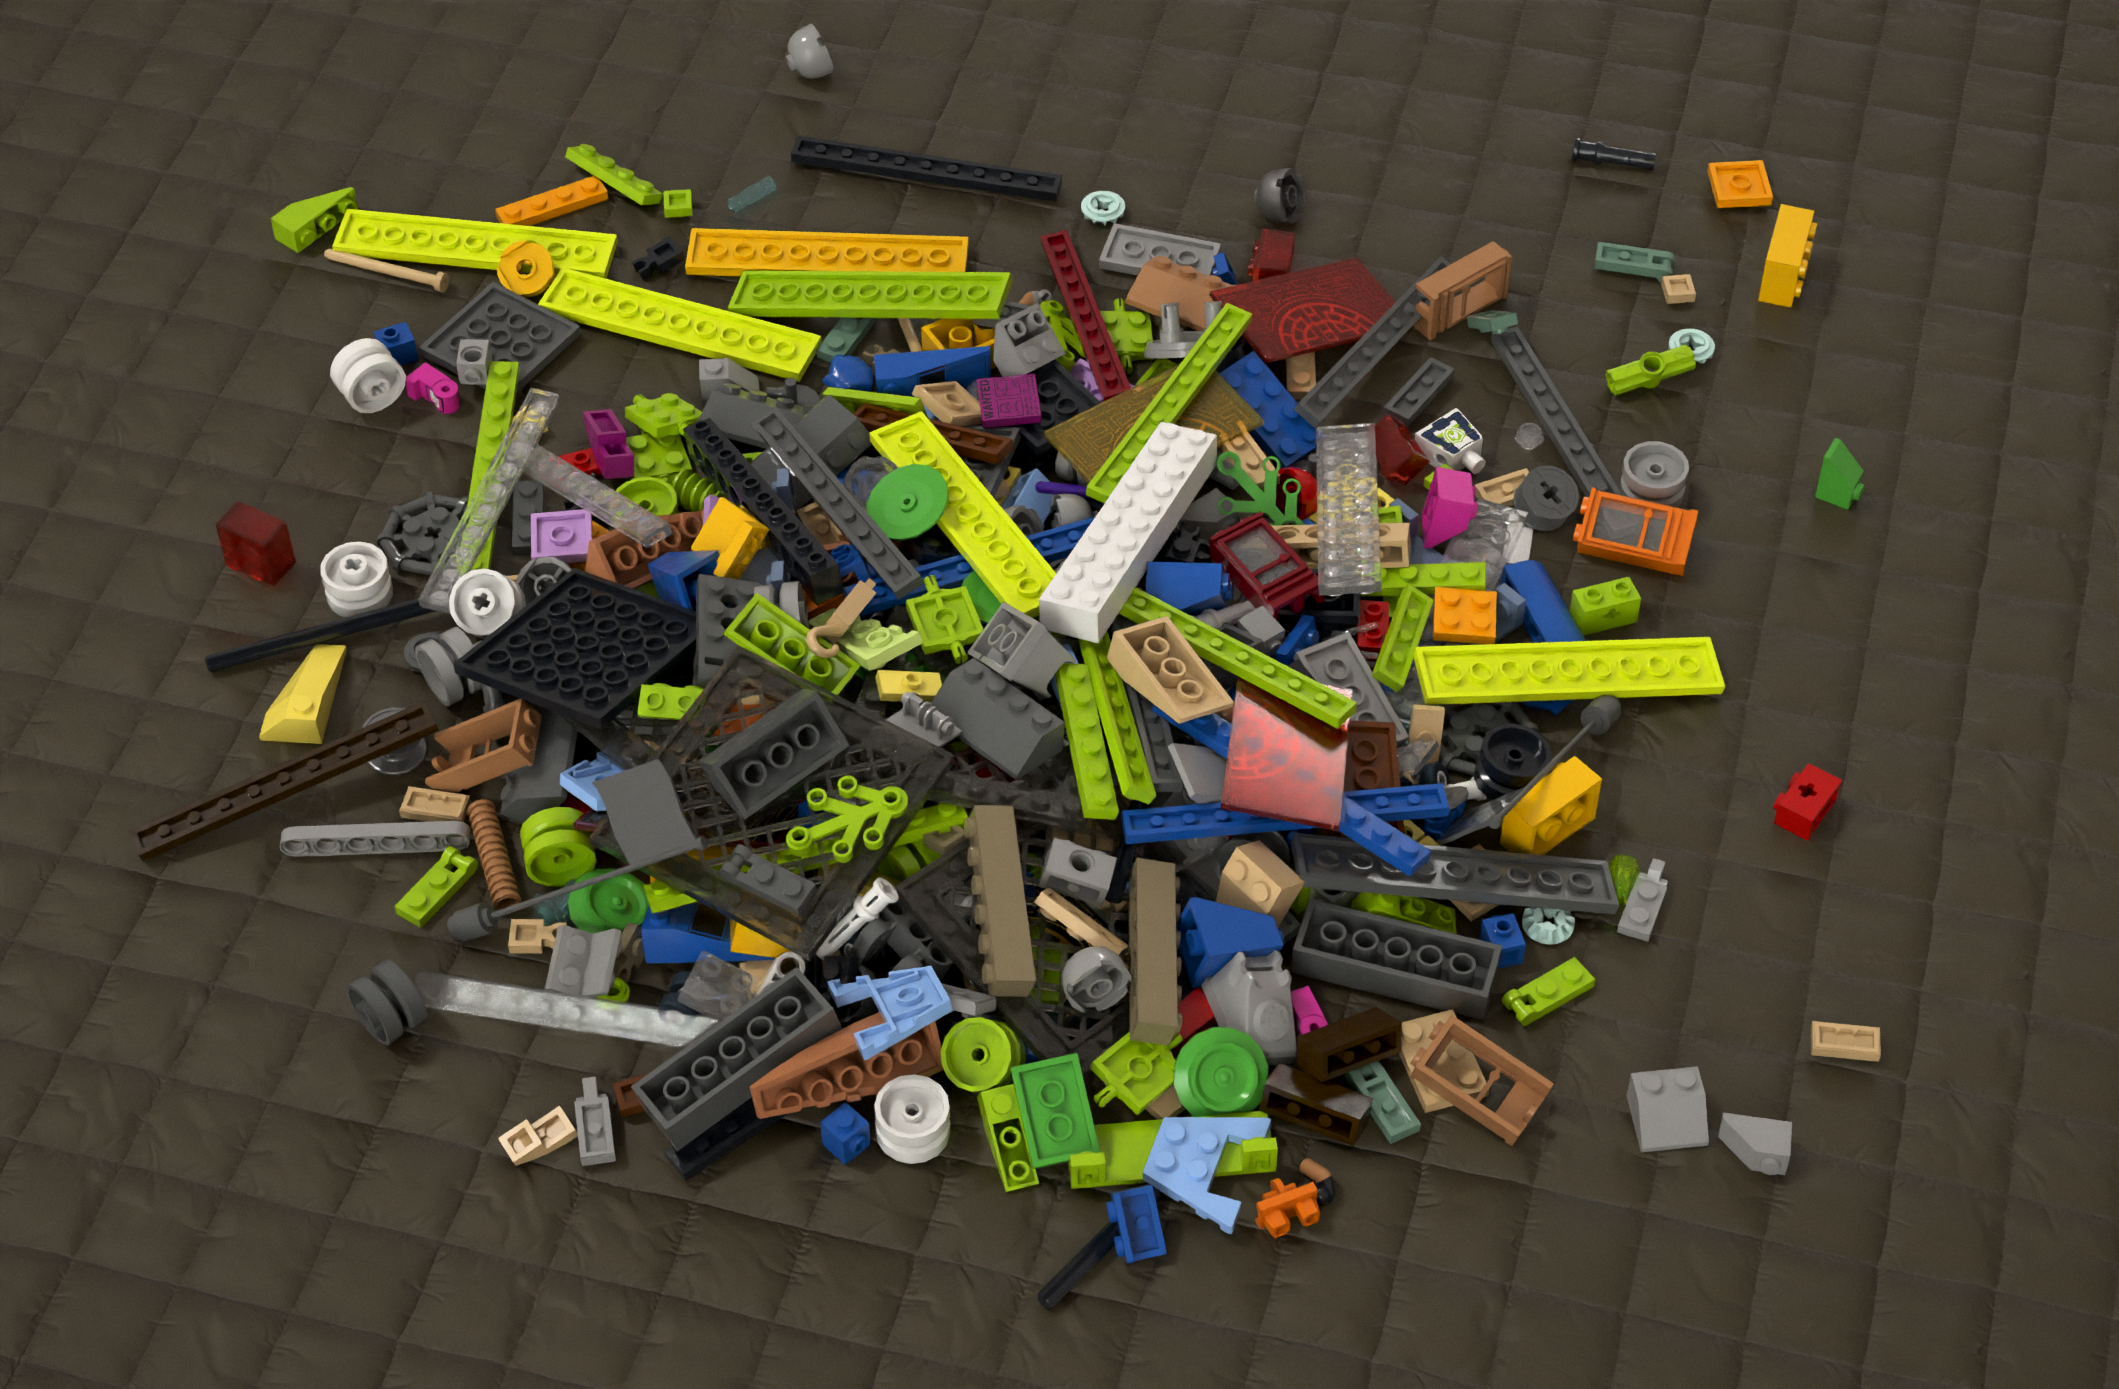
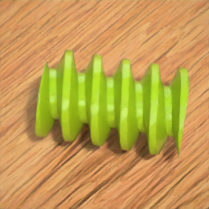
(692, 490)

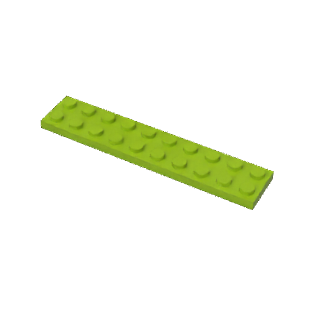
(871, 294)

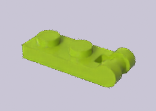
(436, 887)
(1549, 991)

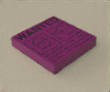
(1008, 400)

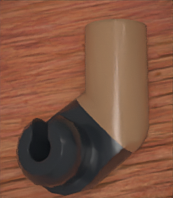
(1322, 1179)

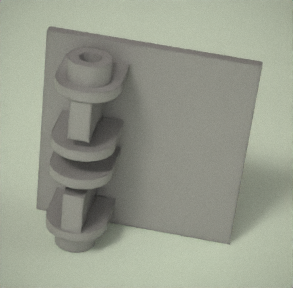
(924, 720)

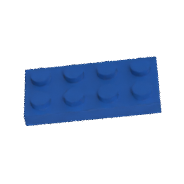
(1284, 430)

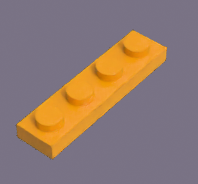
(553, 203)

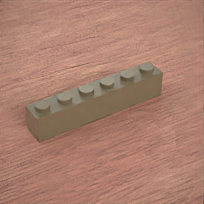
(1000, 901)
(1154, 952)

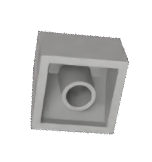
(1668, 1109)

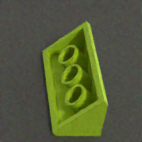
(782, 640)

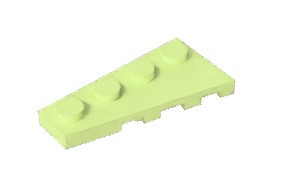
(869, 641)

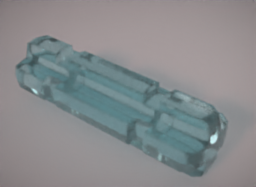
(751, 194)

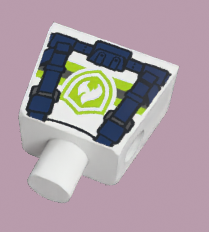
(1452, 442)

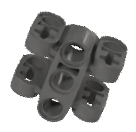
(905, 936)

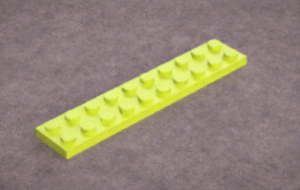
(467, 242)
(681, 324)
(972, 516)
(1567, 670)

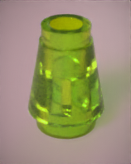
(1624, 874)

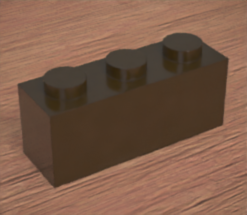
(1349, 1044)
(1316, 1104)

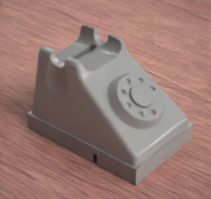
(1020, 649)
(1256, 1000)

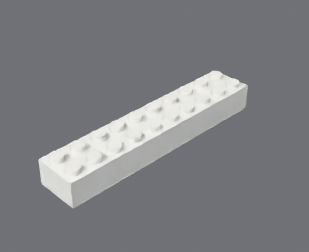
(1128, 532)

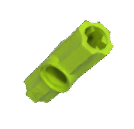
(1665, 365)

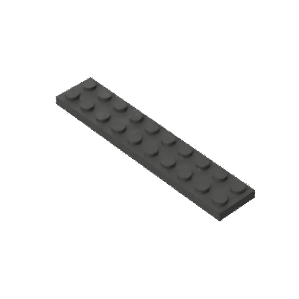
(1459, 875)

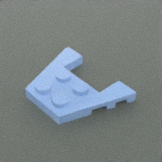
(580, 777)
(904, 999)
(1188, 1157)

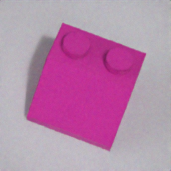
(1448, 506)

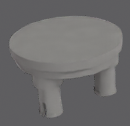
(1173, 340)

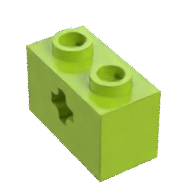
(1605, 605)

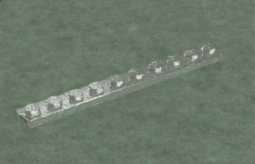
(489, 498)
(596, 498)
(560, 1009)

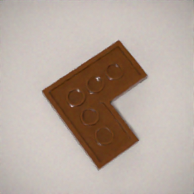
(1372, 759)

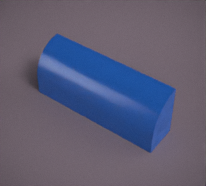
(1545, 610)

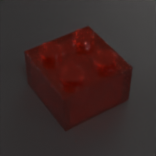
(255, 543)

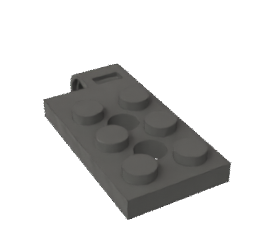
(711, 616)

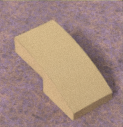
(535, 1140)

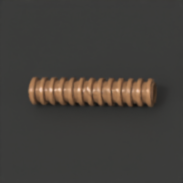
(493, 854)

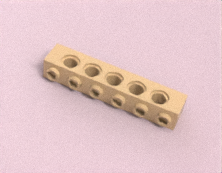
(1394, 543)

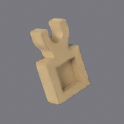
(531, 935)

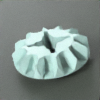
(1103, 200)
(1701, 342)
(1546, 932)

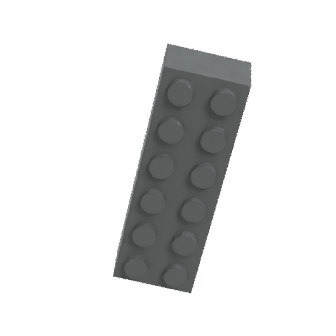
(1396, 959)
(717, 1068)

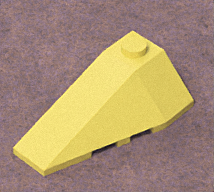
(307, 699)

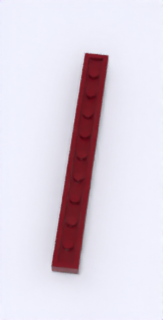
(1085, 315)

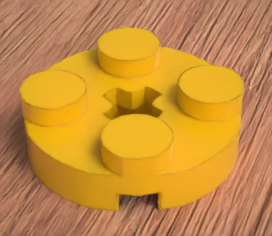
(530, 253)

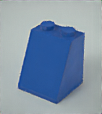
(678, 572)
(1190, 585)
(1217, 932)

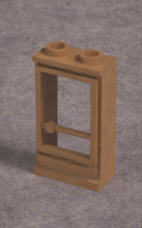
(1445, 309)
(462, 740)
(1519, 1103)

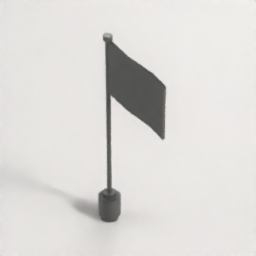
(1595, 718)
(645, 823)

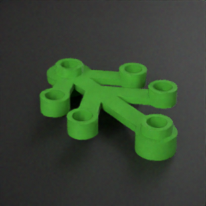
(1265, 500)

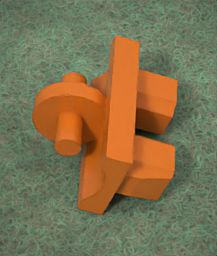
(1284, 1203)

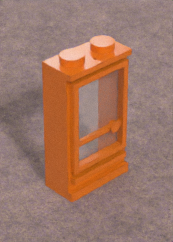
(1635, 531)

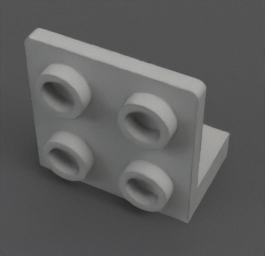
(583, 961)

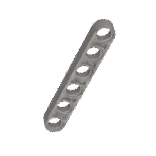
(374, 838)

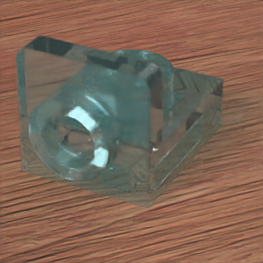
(554, 910)

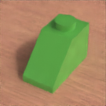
(1840, 477)

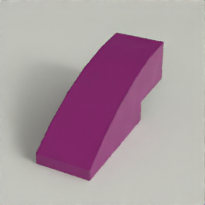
(609, 444)

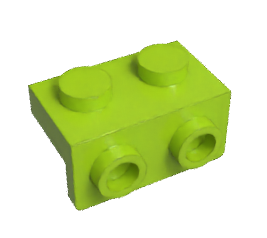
(665, 701)

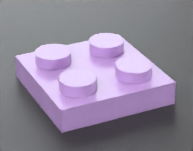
(561, 535)

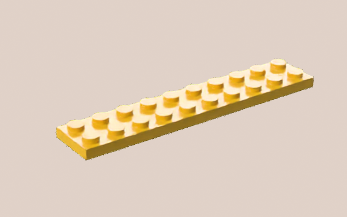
(734, 251)

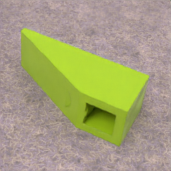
(311, 218)
(1407, 909)
(1007, 1137)

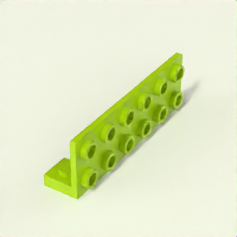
(1128, 1144)

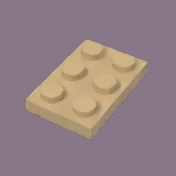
(1454, 1065)

